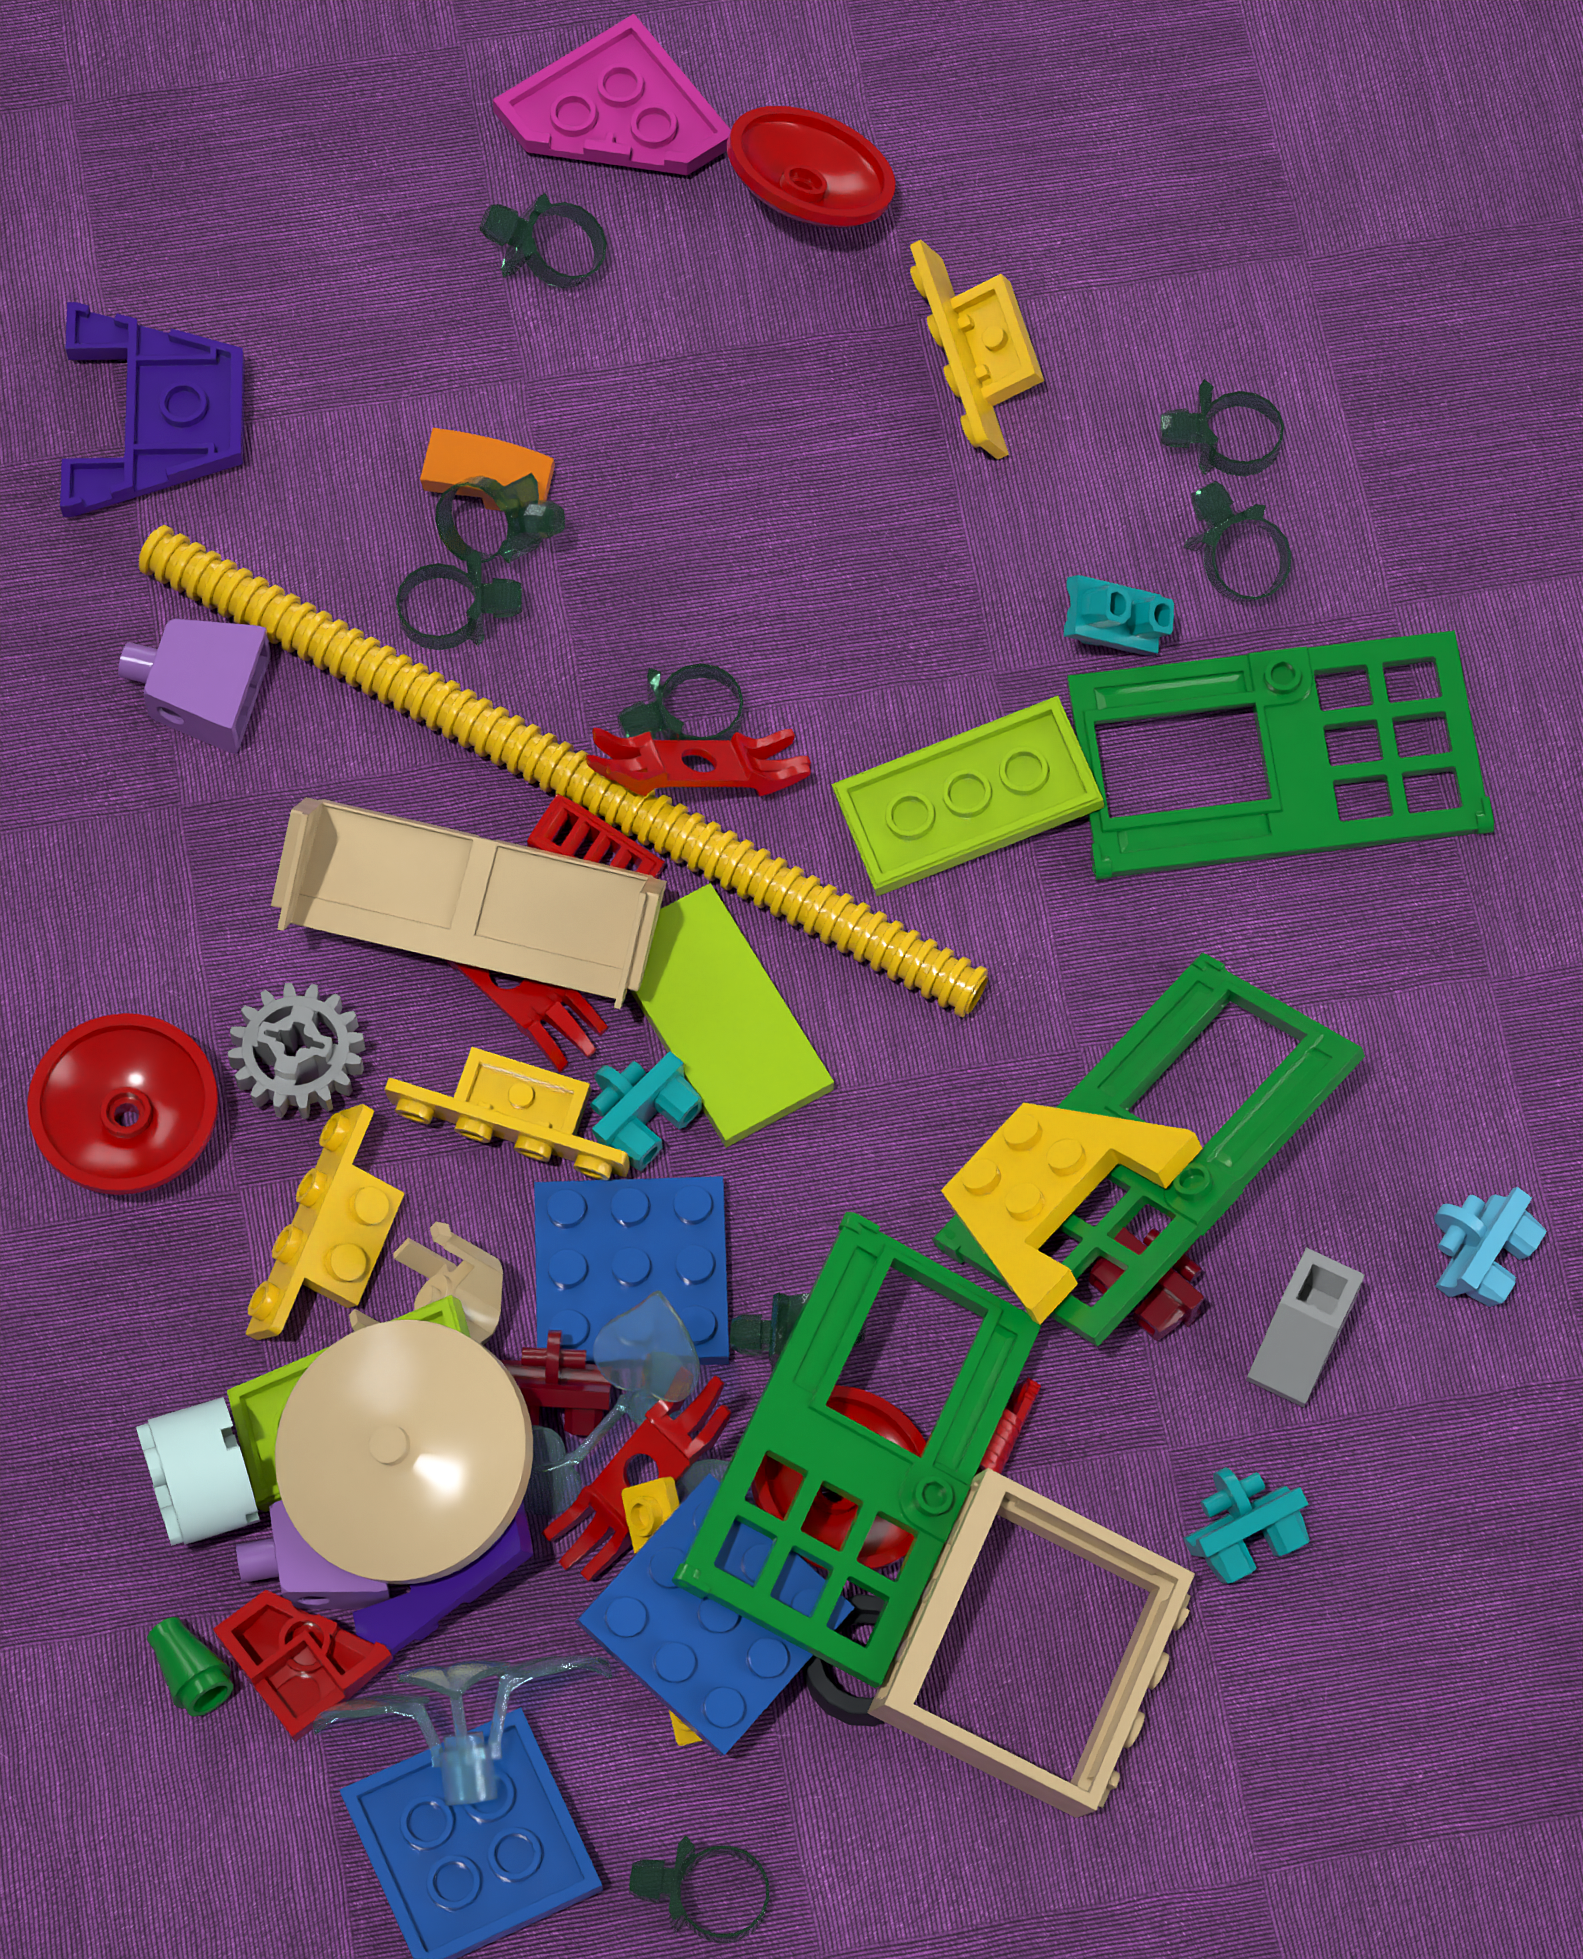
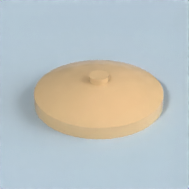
(404, 1452)

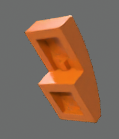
(463, 455)

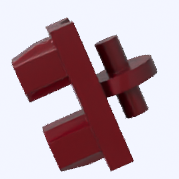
(1170, 1299)
(561, 1380)

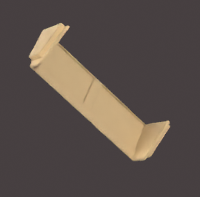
(467, 898)

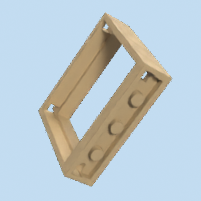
(1139, 1668)

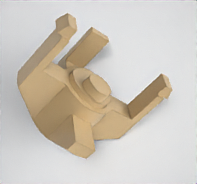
(473, 1282)

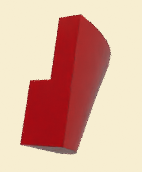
(297, 1659)

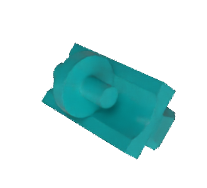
(1117, 615)
(634, 1098)
(1273, 1514)

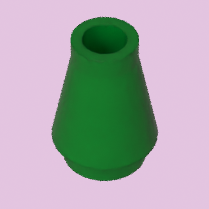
(190, 1669)

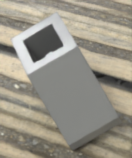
(1305, 1327)

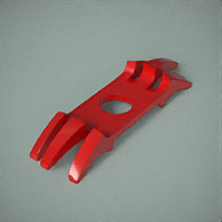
(736, 762)
(536, 1002)
(673, 1451)

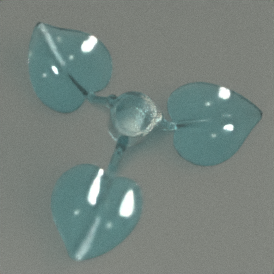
(652, 1360)
(466, 1760)

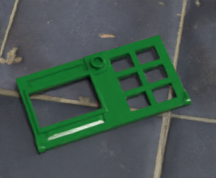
(1293, 750)
(1222, 1166)
(851, 1460)

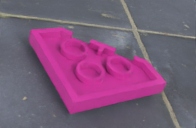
(616, 106)

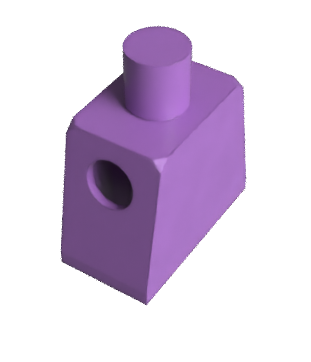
(201, 678)
(303, 1573)

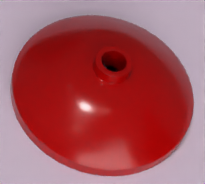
(810, 167)
(115, 1069)
(830, 1521)

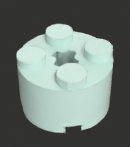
(198, 1472)

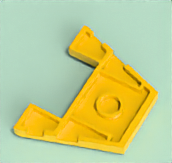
(1038, 1174)

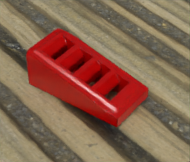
(584, 824)

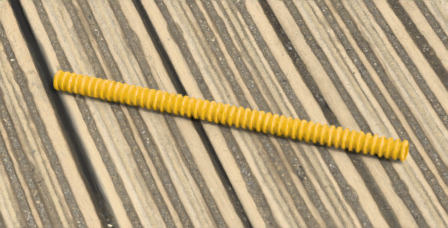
(561, 769)

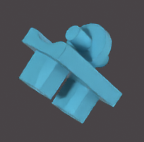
(1476, 1237)

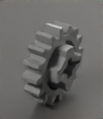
(314, 1069)

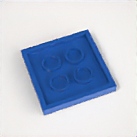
(620, 1241)
(691, 1650)
(476, 1867)

